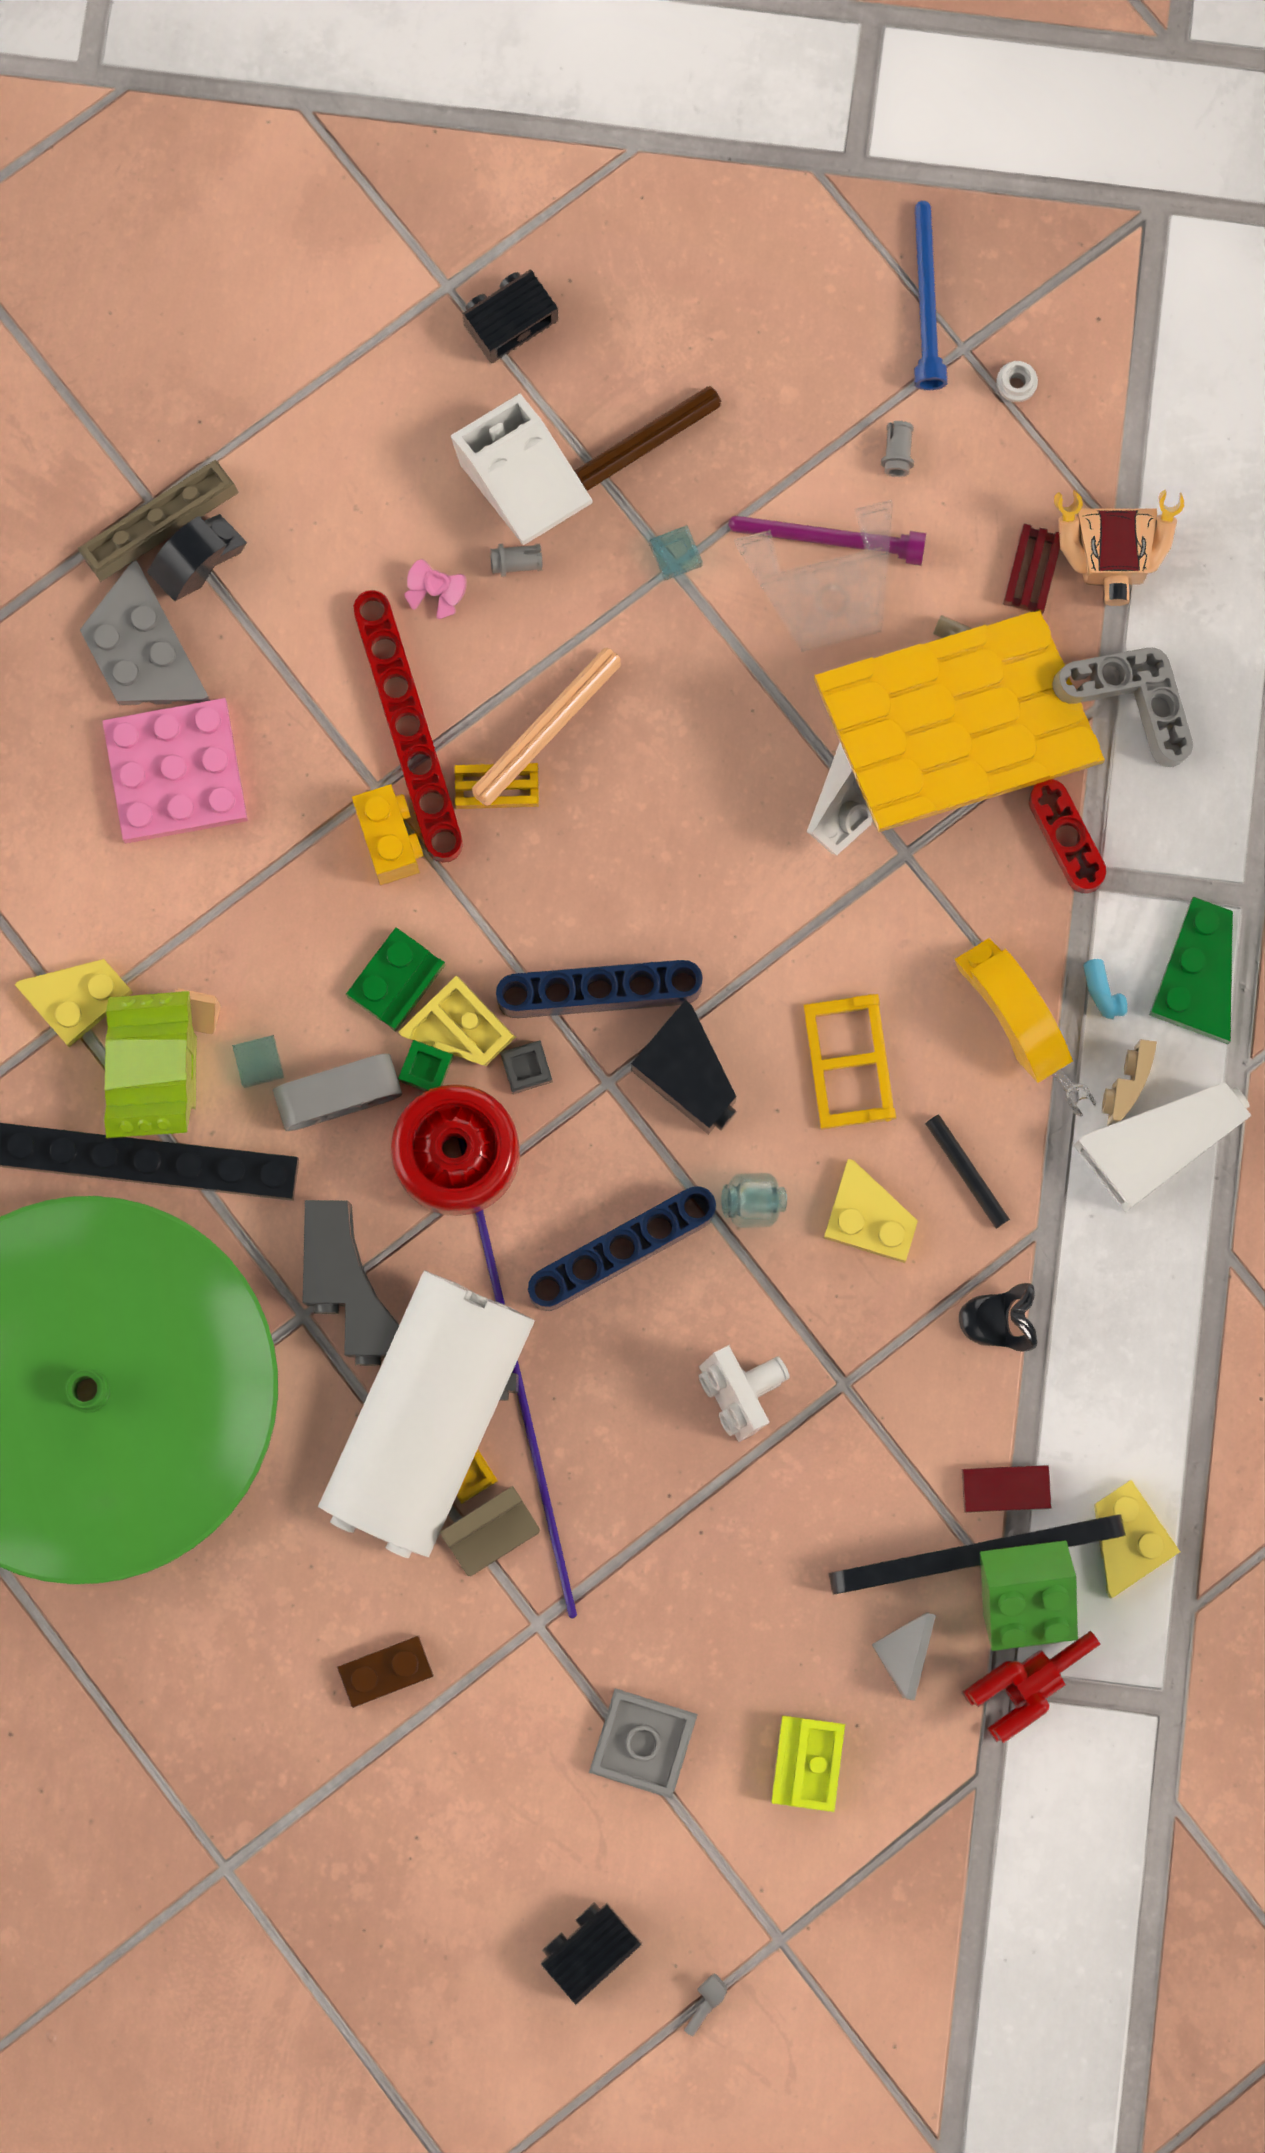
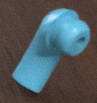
(1099, 989)

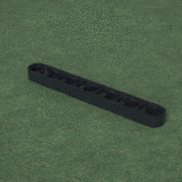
(969, 1555)

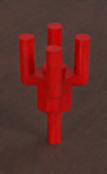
(1027, 1686)

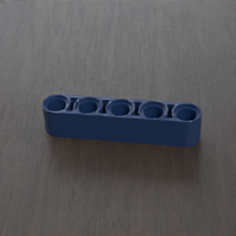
(616, 976)
(634, 1231)

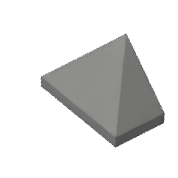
(905, 1653)

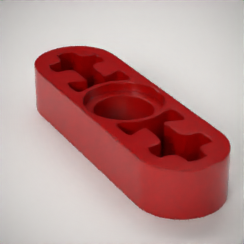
(1090, 859)

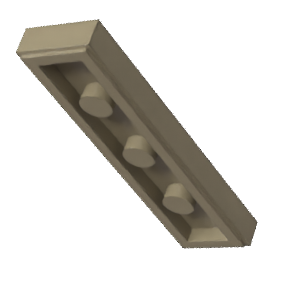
(158, 520)

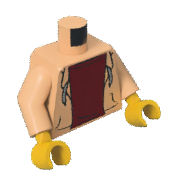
(1116, 544)

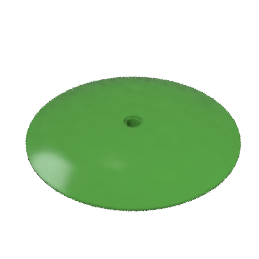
(178, 1399)

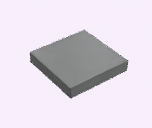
(643, 1743)

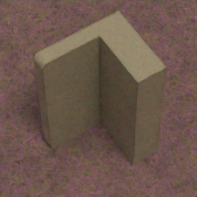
(490, 1531)

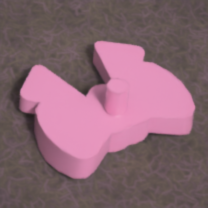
(425, 579)

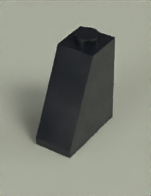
(687, 1071)

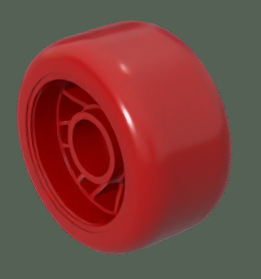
(461, 1183)

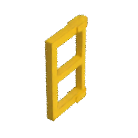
(866, 1002)

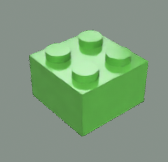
(1029, 1595)

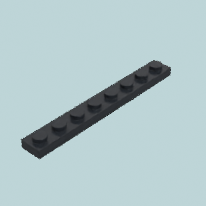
(148, 1162)

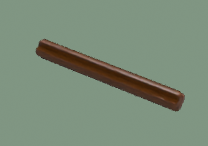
(648, 437)

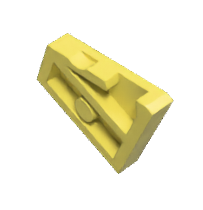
(74, 997)
(459, 1025)
(869, 1217)
(1143, 1547)

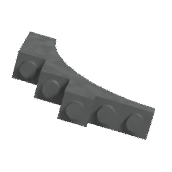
(337, 1278)

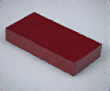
(1006, 1489)

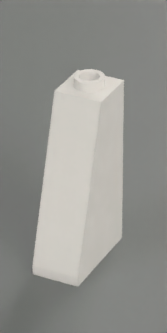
(1155, 1145)

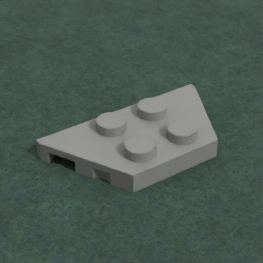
(139, 646)

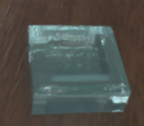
(675, 552)
(258, 1061)

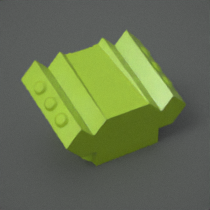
(149, 1064)

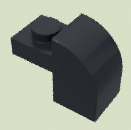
(192, 554)

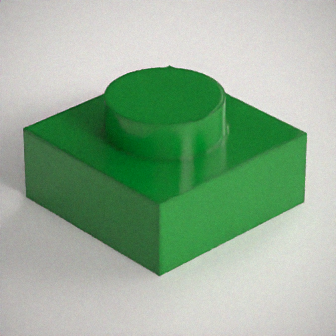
(425, 1066)

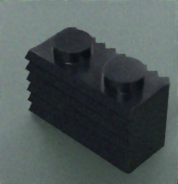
(510, 315)
(590, 1951)

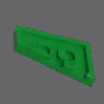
(1199, 974)

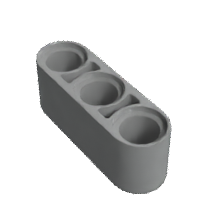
(337, 1092)

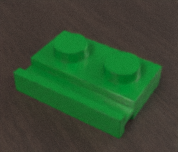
(395, 979)

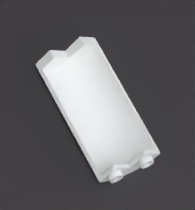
(425, 1415)

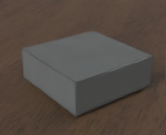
(526, 1067)

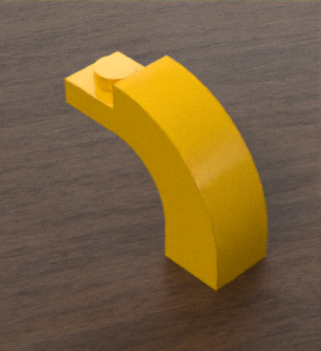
(1018, 1008)

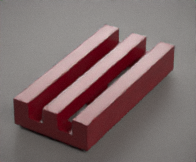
(1041, 536)

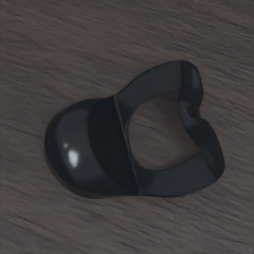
(986, 1319)

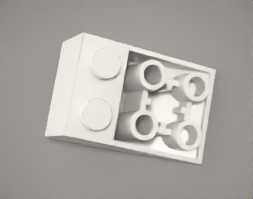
(520, 469)

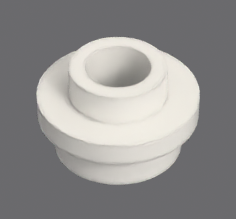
(1017, 370)

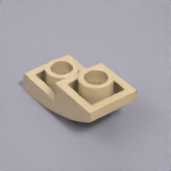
(1125, 1092)

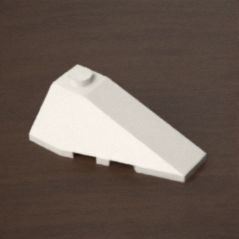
(841, 808)

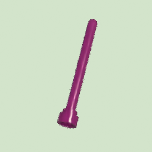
(907, 547)

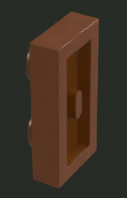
(385, 1671)

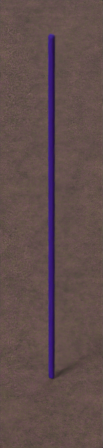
(528, 1422)

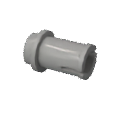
(898, 449)
(516, 559)

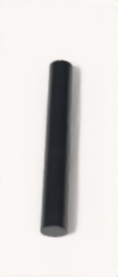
(967, 1171)

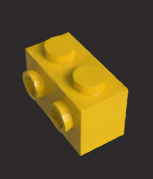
(385, 833)

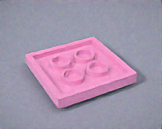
(175, 770)

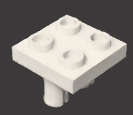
(739, 1390)

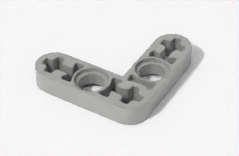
(1145, 688)

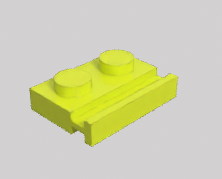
(808, 1763)

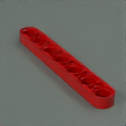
(407, 705)

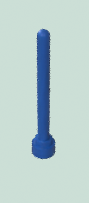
(930, 372)

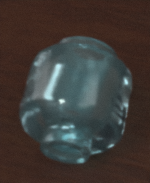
(753, 1200)

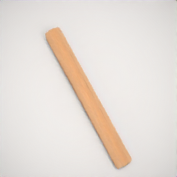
(546, 726)

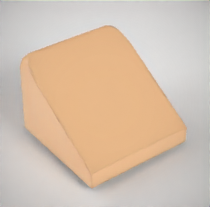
(204, 1011)

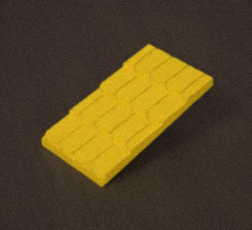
(957, 720)

